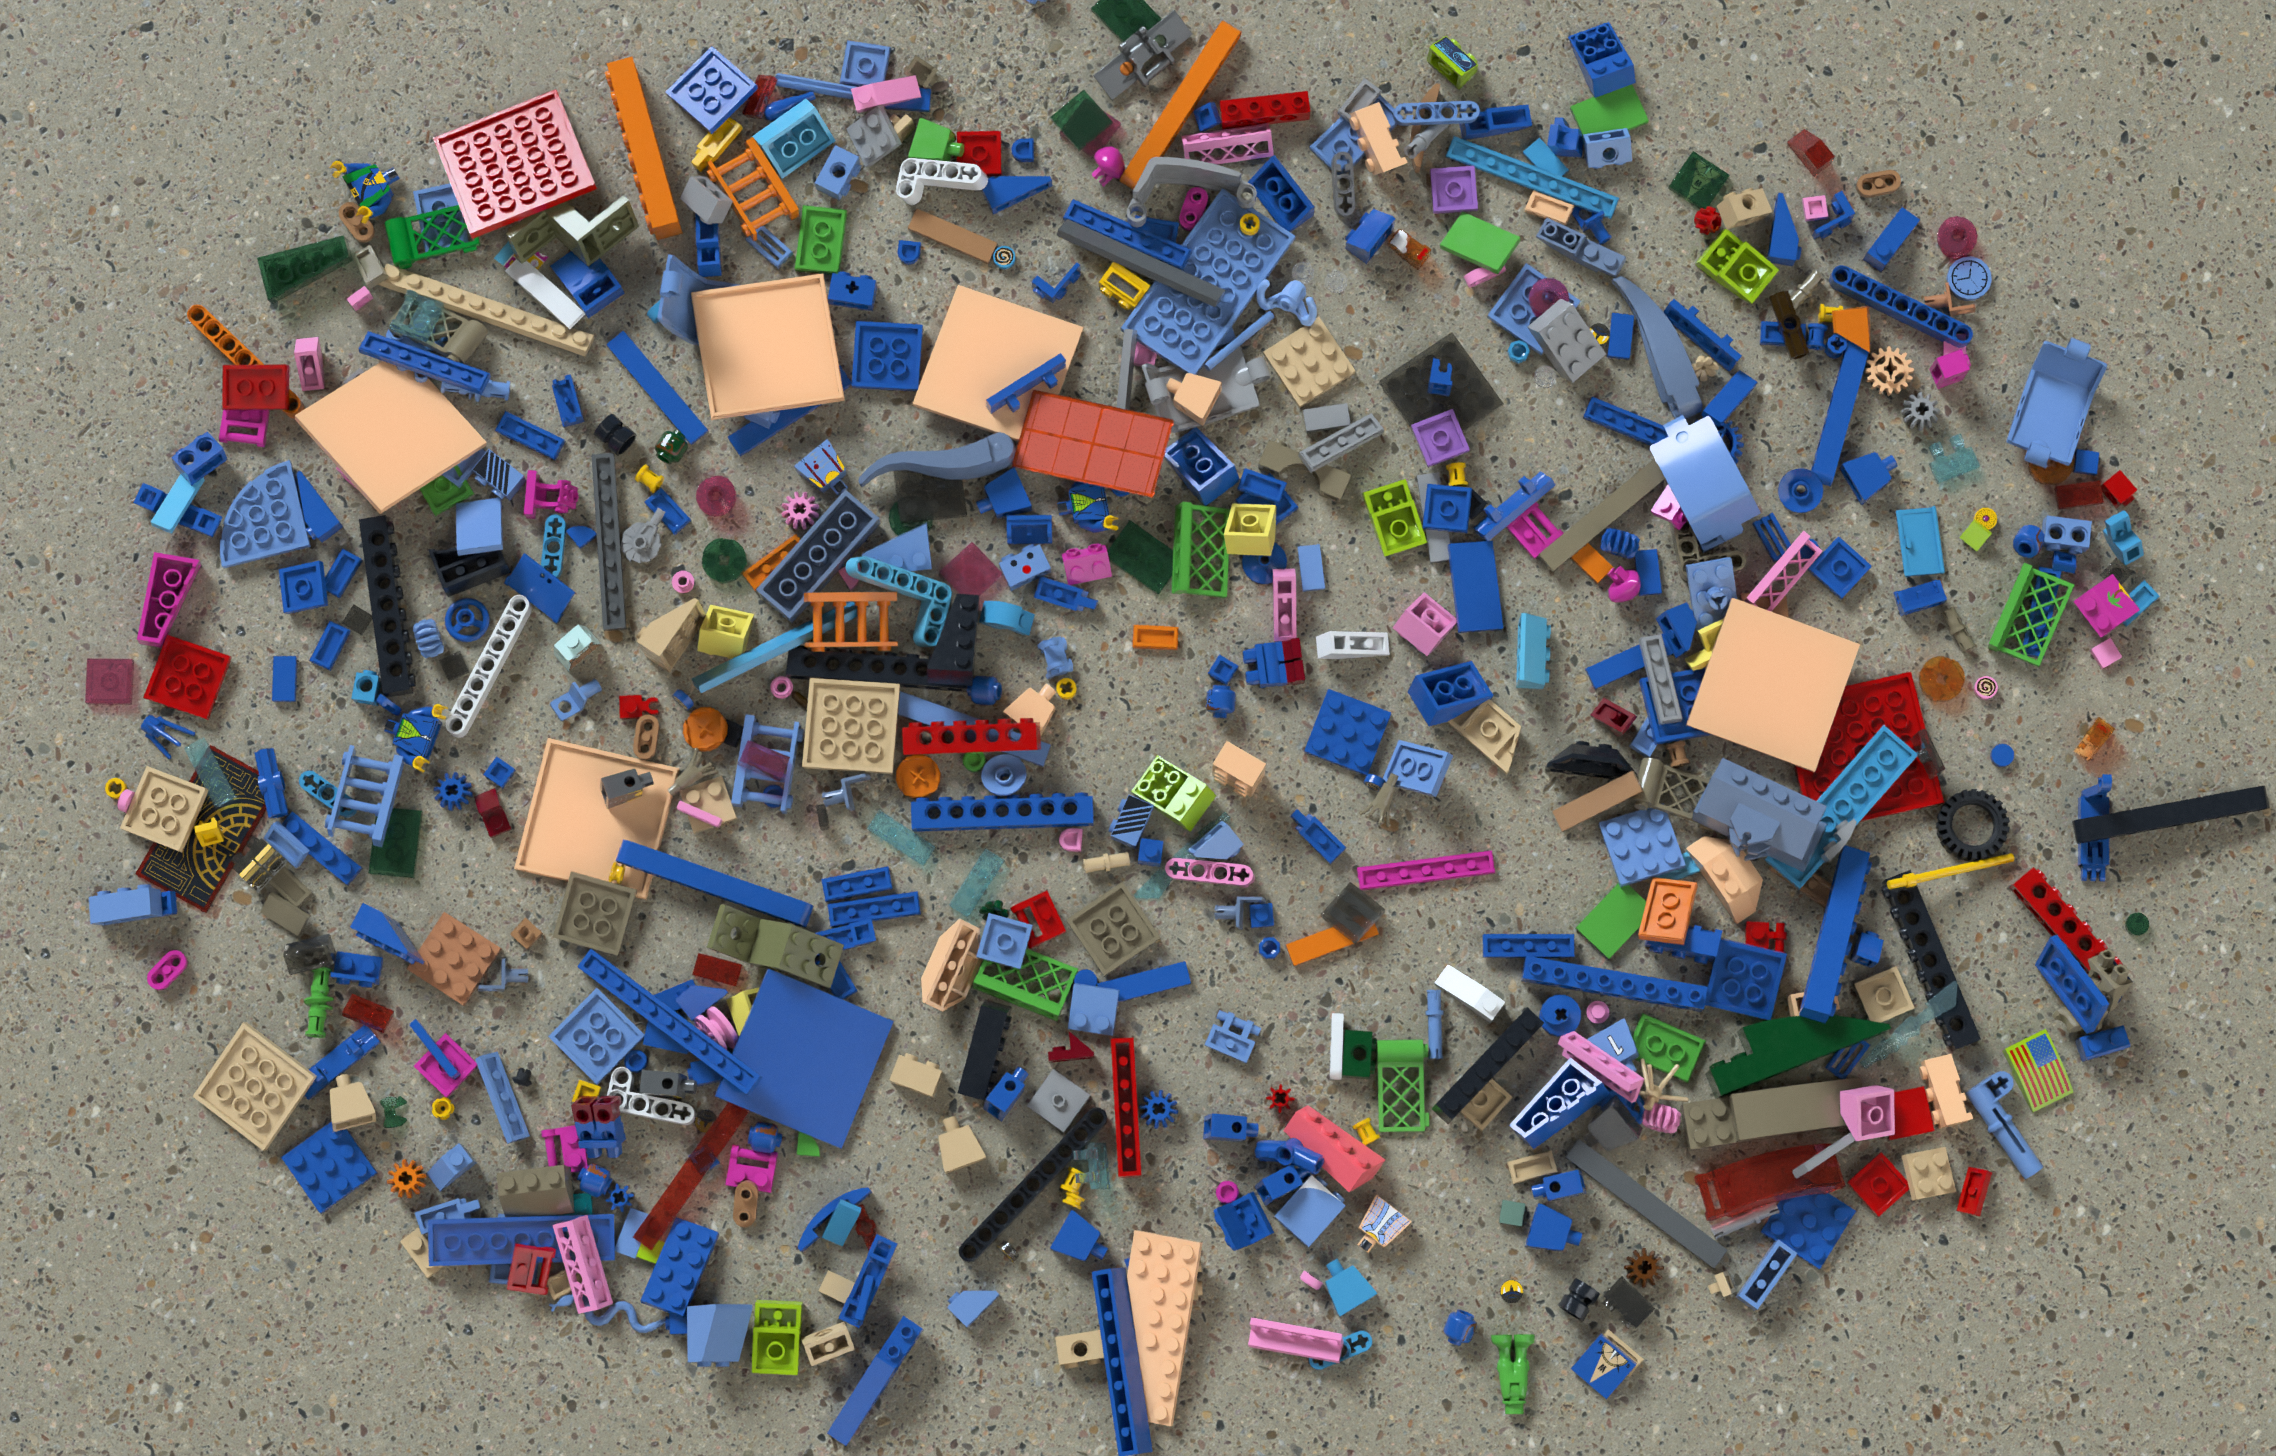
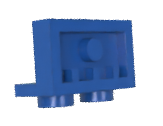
(357, 968)

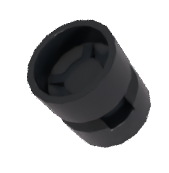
(613, 433)
(1578, 1299)

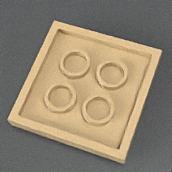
(1309, 362)
(164, 809)

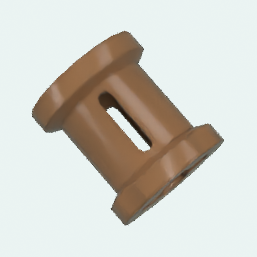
(1677, 754)

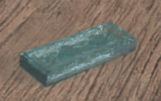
(210, 772)
(901, 838)
(976, 883)

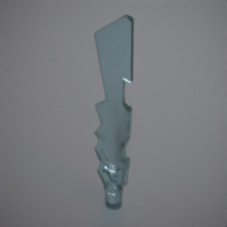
(1160, 880)
(1910, 1027)

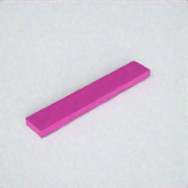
(1425, 870)

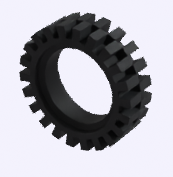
(1983, 800)

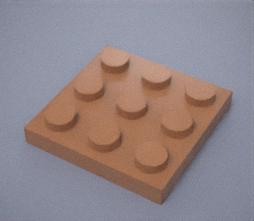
(454, 958)

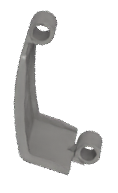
(1190, 173)
(1235, 398)

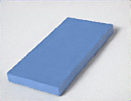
(1343, 138)

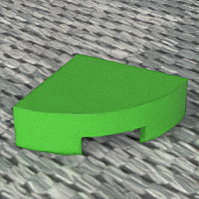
(807, 1146)

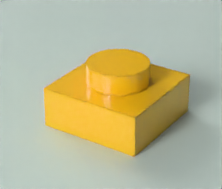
(586, 1089)

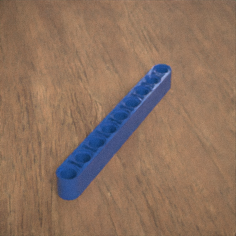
(714, 883)

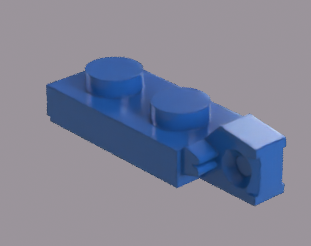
(1063, 595)
(1318, 836)

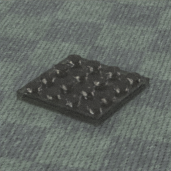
(1470, 392)

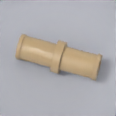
(1106, 862)

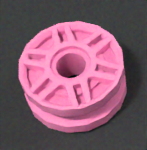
(717, 1027)

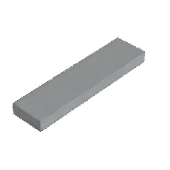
(1126, 369)
(1341, 442)
(1436, 540)
(1660, 679)
(1823, 1155)

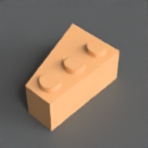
(1376, 139)
(1944, 1091)

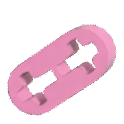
(1480, 275)

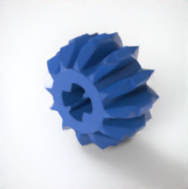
(1620, 543)
(453, 783)
(1158, 1101)

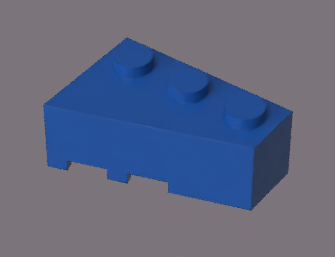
(1698, 944)

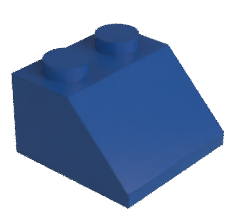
(1370, 234)

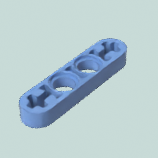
(1436, 116)

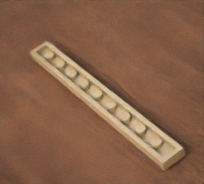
(489, 311)

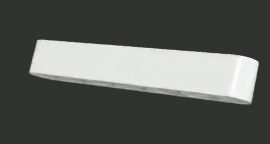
(488, 677)

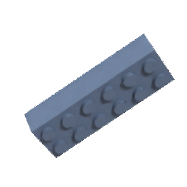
(818, 555)

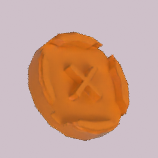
(705, 729)
(918, 776)

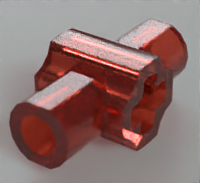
(864, 1217)

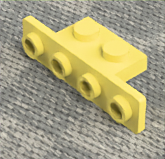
(1708, 637)

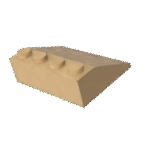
(671, 634)

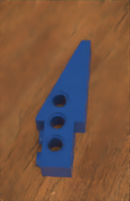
(875, 1380)

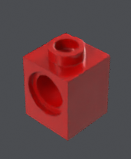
(2119, 489)

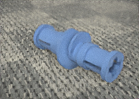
(492, 389)

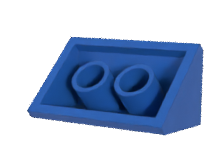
(1281, 195)

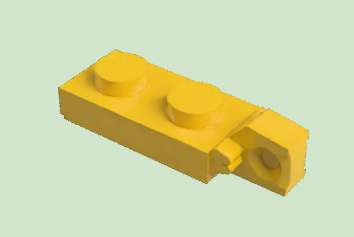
(715, 144)

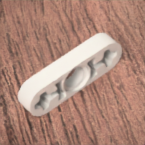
(1336, 1046)

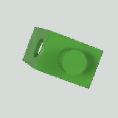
(934, 142)

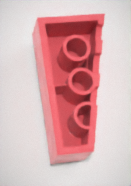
(1343, 1155)

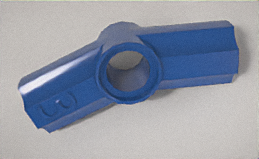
(1289, 1153)

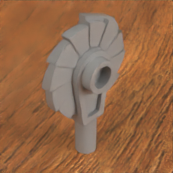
(641, 539)

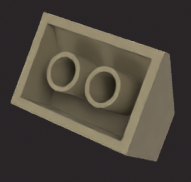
(536, 1191)

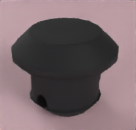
(523, 1078)

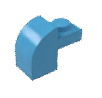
(2122, 539)
(1006, 616)

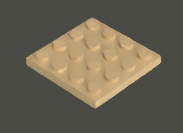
(851, 726)
(254, 1086)

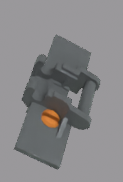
(1137, 49)

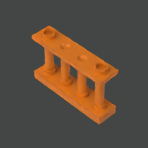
(764, 171)
(861, 601)

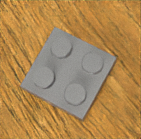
(874, 136)

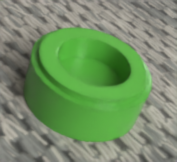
(974, 761)

